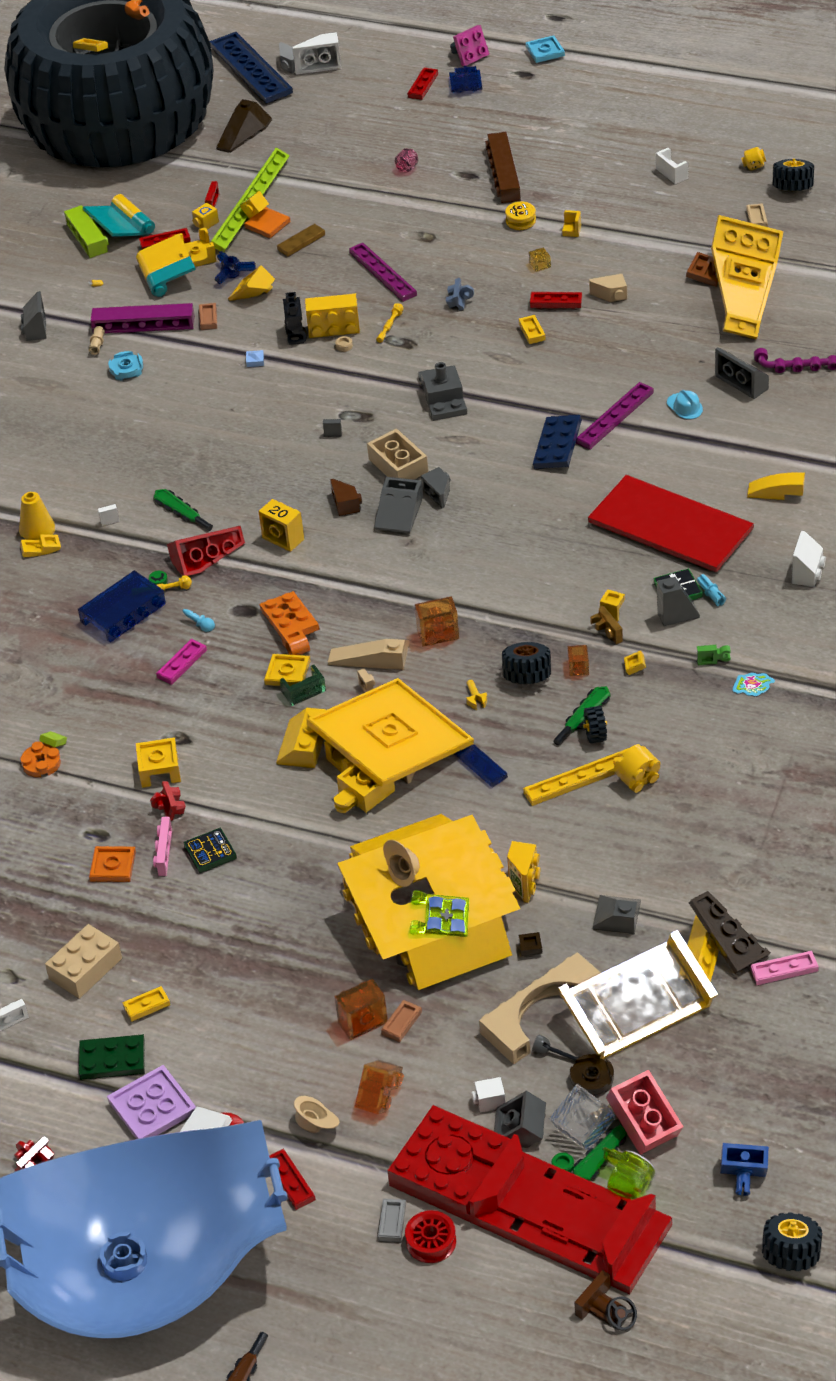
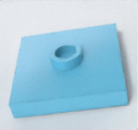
(545, 49)

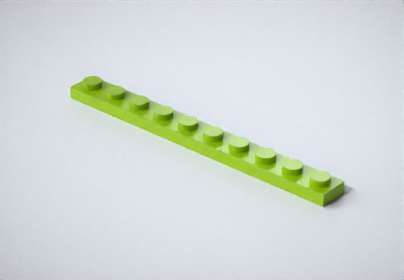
(260, 183)

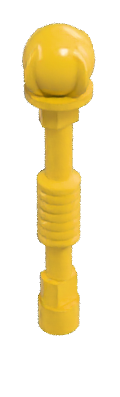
(396, 311)
(184, 583)

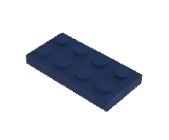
(557, 441)

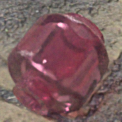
(406, 160)

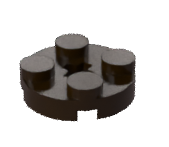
(592, 1063)

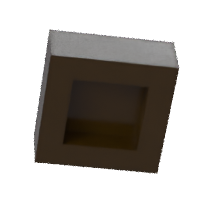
(530, 944)

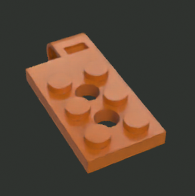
(290, 623)

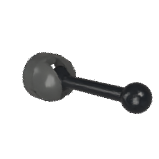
(542, 1045)

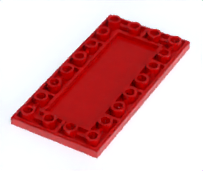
(671, 523)

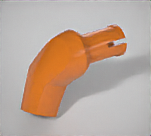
(135, 11)

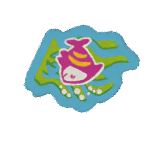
(752, 684)

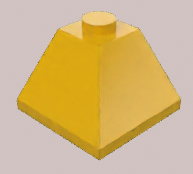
(253, 284)

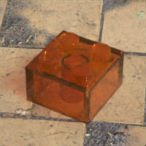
(437, 621)
(361, 1009)

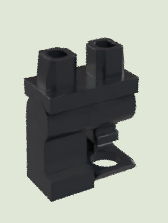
(293, 319)

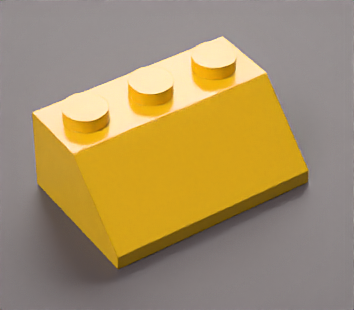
(301, 743)

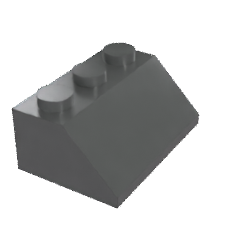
(740, 374)

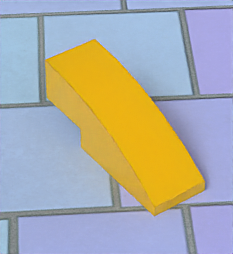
(777, 486)

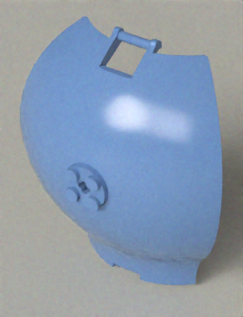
(137, 1227)

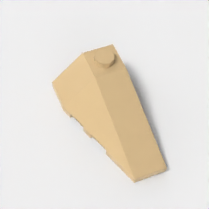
(373, 654)

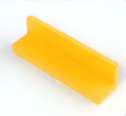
(703, 948)

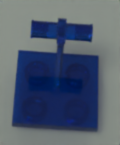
(465, 79)

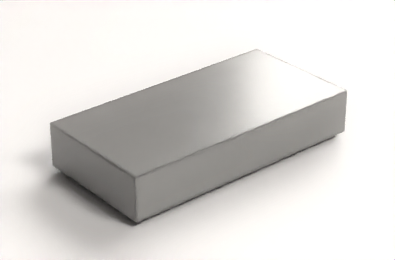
(392, 1220)

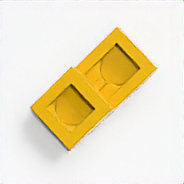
(45, 545)

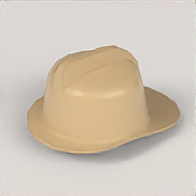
(401, 863)
(313, 1115)

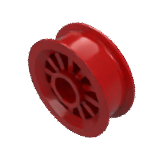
(427, 1248)

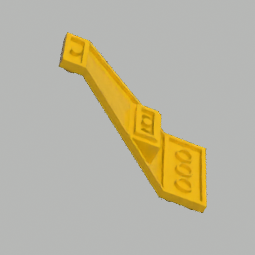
(750, 250)

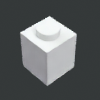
(488, 1094)

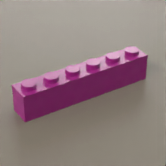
(143, 318)

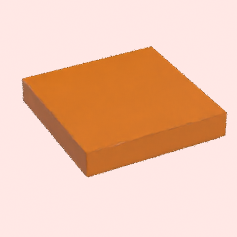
(267, 222)
(112, 864)

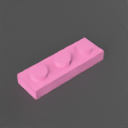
(162, 846)

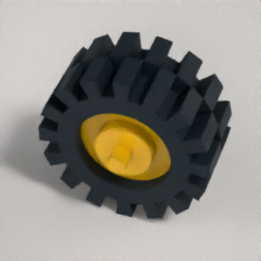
(595, 724)

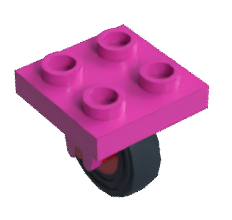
(470, 45)

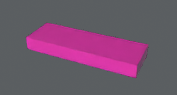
(181, 661)

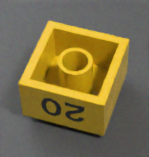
(281, 525)

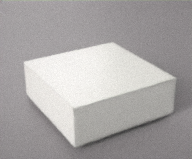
(108, 515)

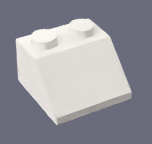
(807, 561)

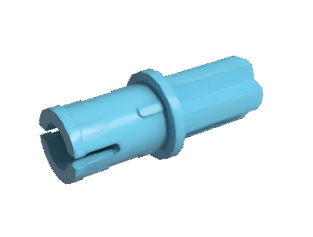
(711, 590)

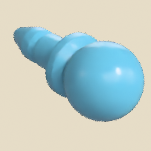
(205, 624)

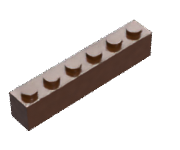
(503, 167)

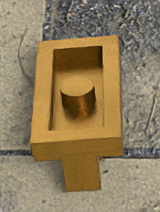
(606, 621)

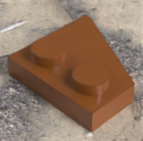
(703, 269)

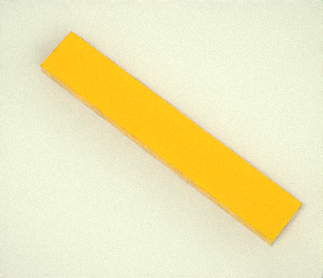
(572, 779)

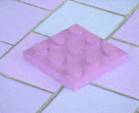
(151, 1103)

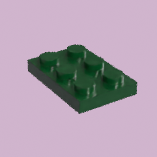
(111, 1057)

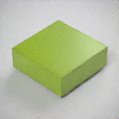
(52, 739)

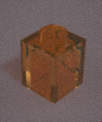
(578, 660)

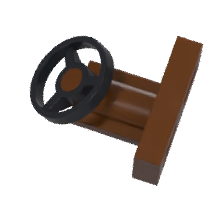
(604, 1307)

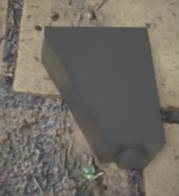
(674, 603)

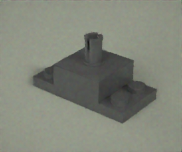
(443, 391)

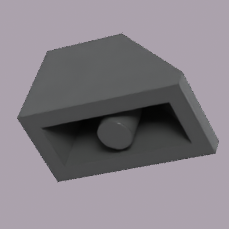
(436, 485)

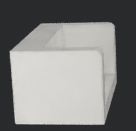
(669, 168)

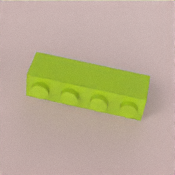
(86, 231)

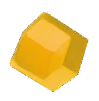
(572, 223)
(612, 602)

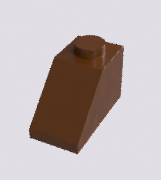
(345, 497)

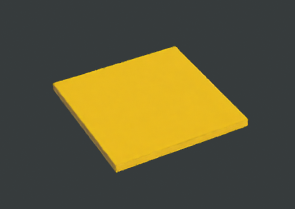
(390, 732)

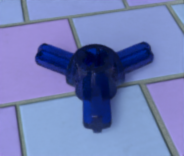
(232, 267)

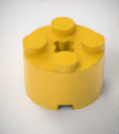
(637, 767)

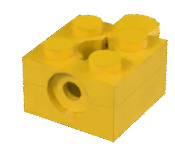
(359, 790)

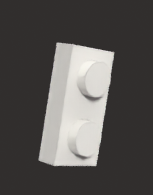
(12, 1014)

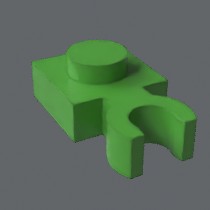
(710, 654)

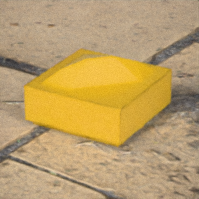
(634, 662)

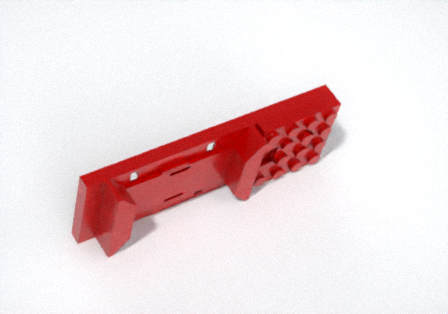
(494, 1182)

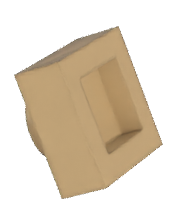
(365, 680)

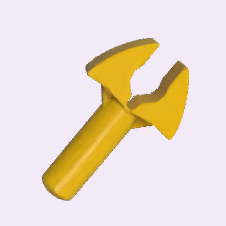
(475, 695)

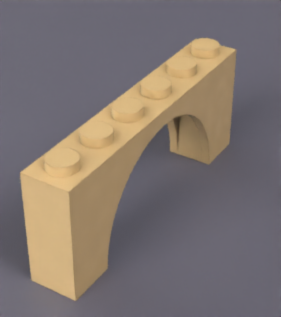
(503, 1024)

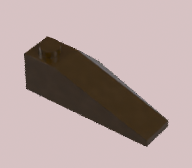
(244, 123)

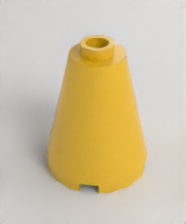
(34, 517)

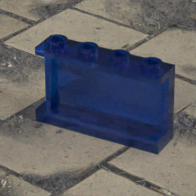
(122, 605)

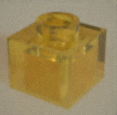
(539, 259)

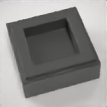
(332, 427)

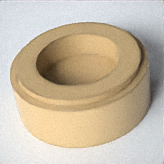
(344, 344)

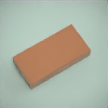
(208, 316)
(401, 1021)

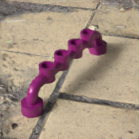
(796, 363)

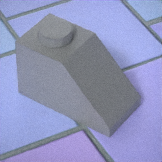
(287, 57)

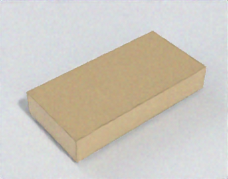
(756, 214)

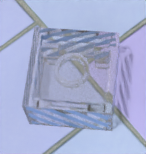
(582, 1117)

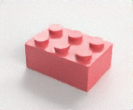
(644, 1112)

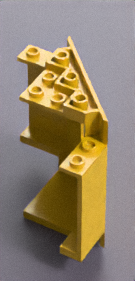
(455, 863)

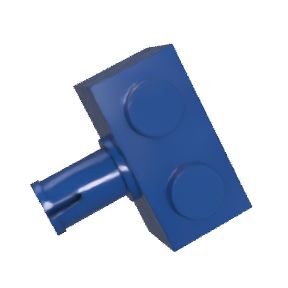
(744, 1162)

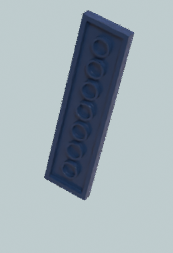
(251, 67)

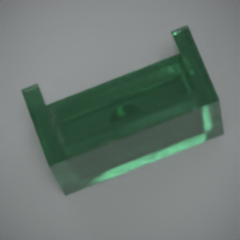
(305, 689)

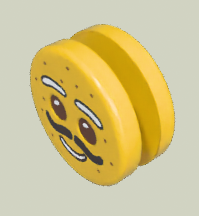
(520, 215)

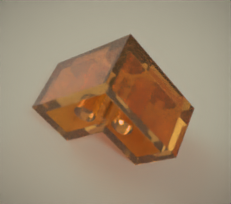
(376, 1085)

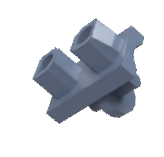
(458, 294)

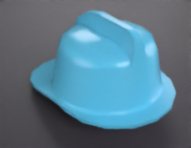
(685, 404)

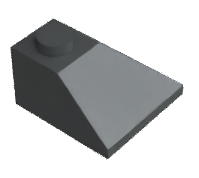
(617, 914)

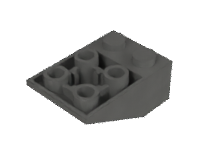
(398, 504)

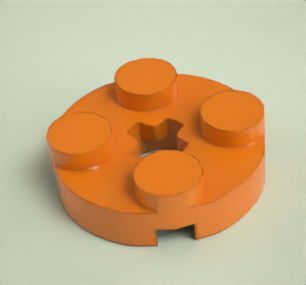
(40, 751)

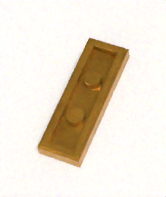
(301, 240)

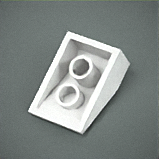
(317, 54)

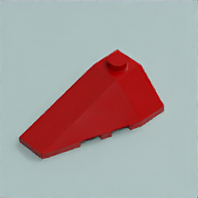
(201, 551)

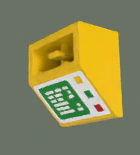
(523, 868)

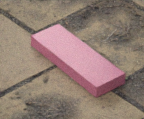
(784, 968)

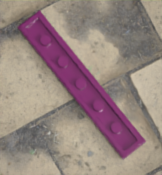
(383, 272)
(614, 415)

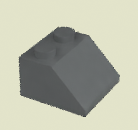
(34, 319)
(522, 1116)

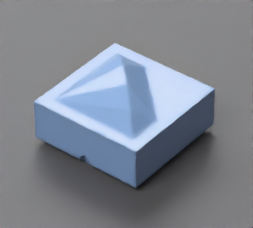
(255, 358)

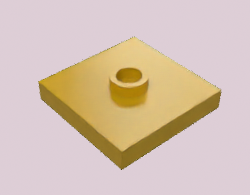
(290, 667)

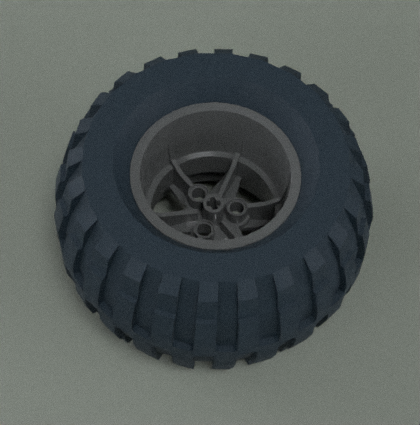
(113, 102)

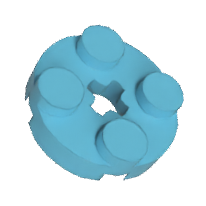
(132, 369)

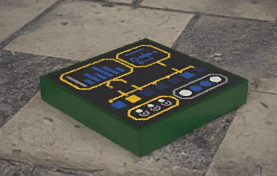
(210, 850)

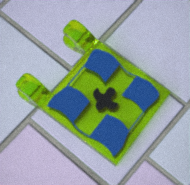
(443, 915)

